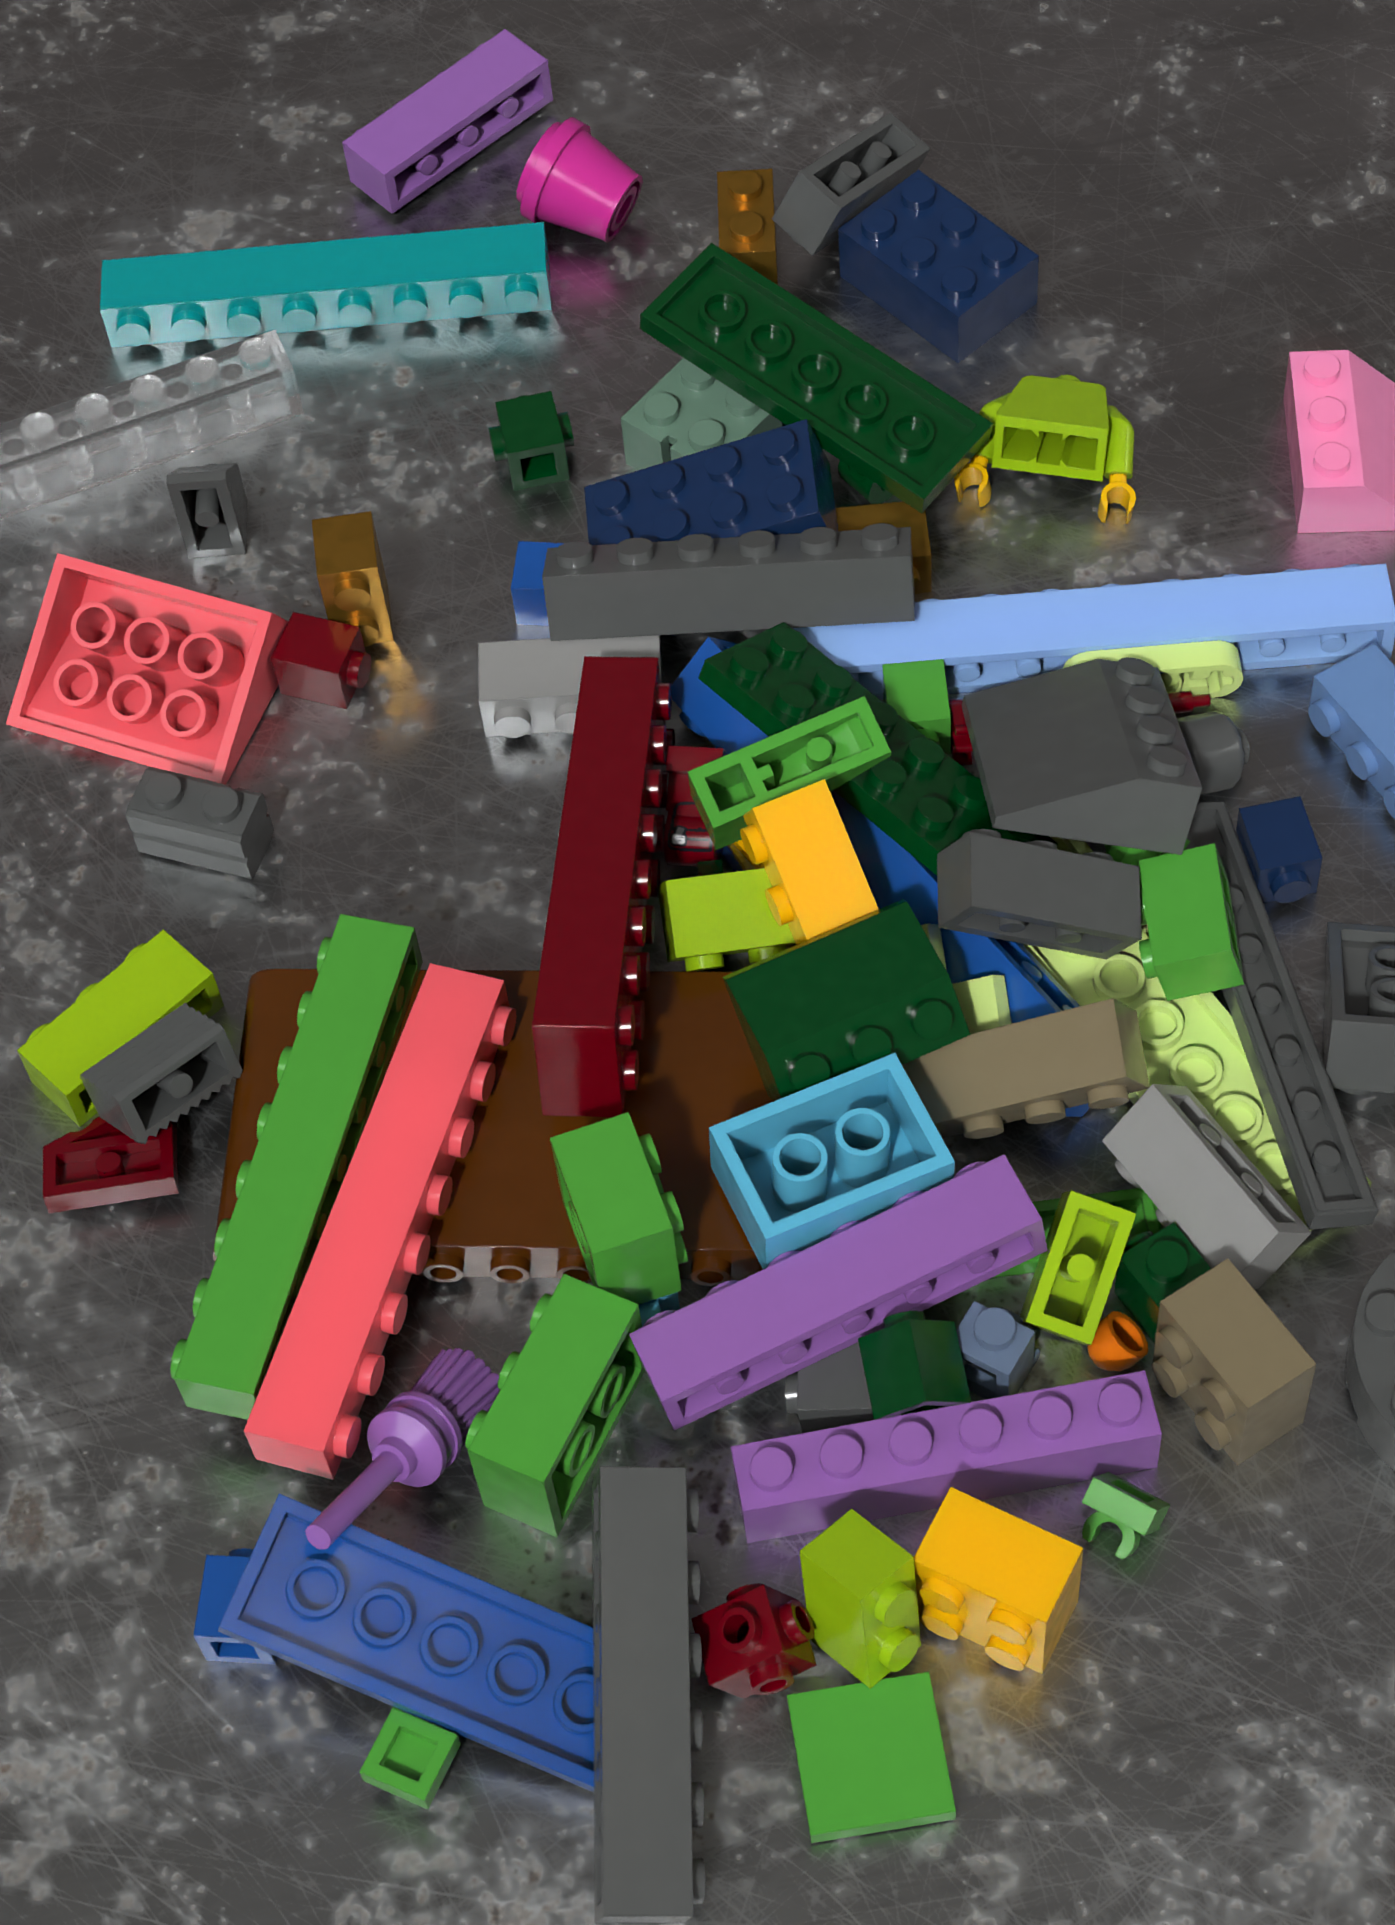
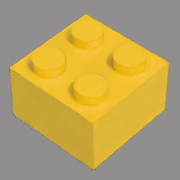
(996, 1581)

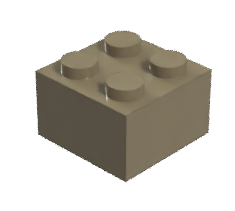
(1231, 1363)

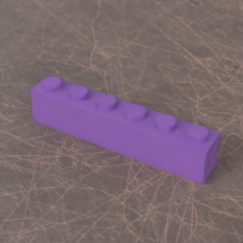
(838, 1290)
(975, 1447)

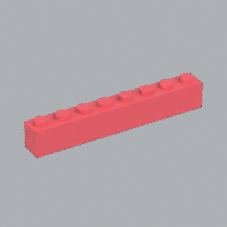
(381, 1224)

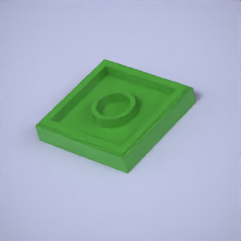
(871, 1757)

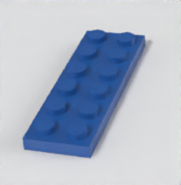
(421, 1640)

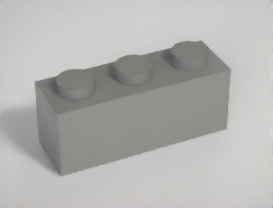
(537, 682)
(1204, 1183)

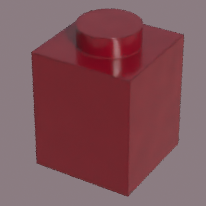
(321, 660)

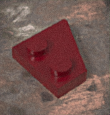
(108, 1167)

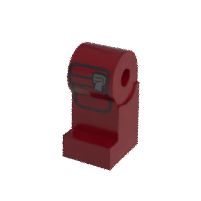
(685, 833)

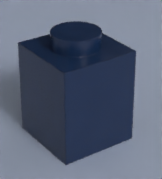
(1280, 849)

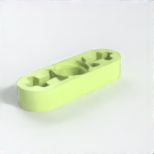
(1193, 666)

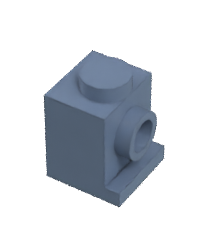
(998, 1343)

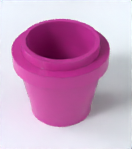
(577, 183)

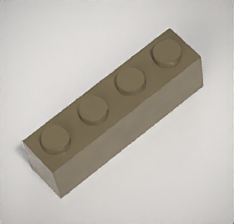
(1032, 1070)

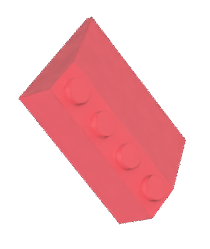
(146, 670)

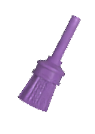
(414, 1437)

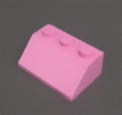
(1340, 442)

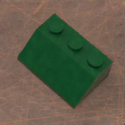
(846, 1001)

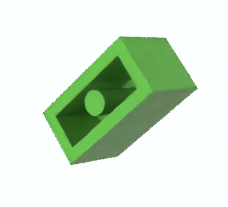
(1189, 923)

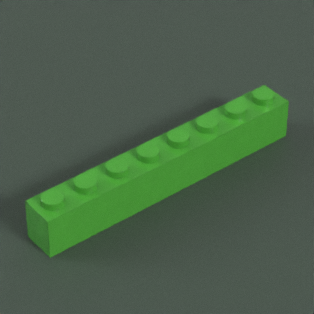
(299, 1161)

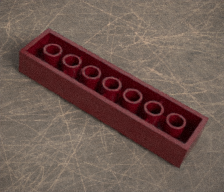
(601, 890)

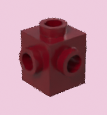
(755, 1641)

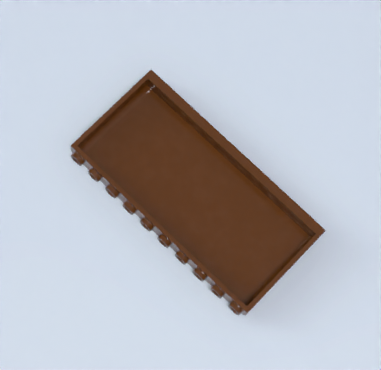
(506, 1192)

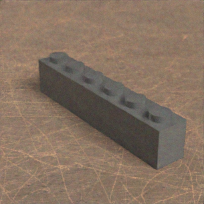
(729, 583)
(643, 1696)

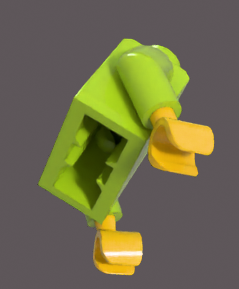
(1057, 431)

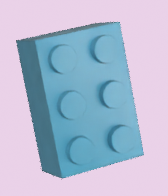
(827, 1157)

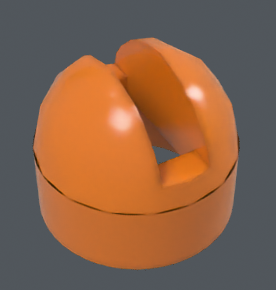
(1117, 1343)

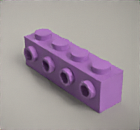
(448, 120)

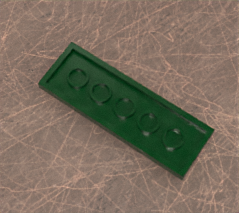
(813, 369)
(912, 796)

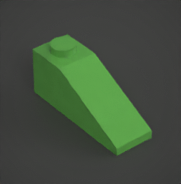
(825, 747)

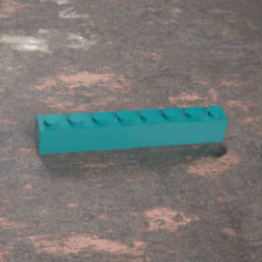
(326, 285)

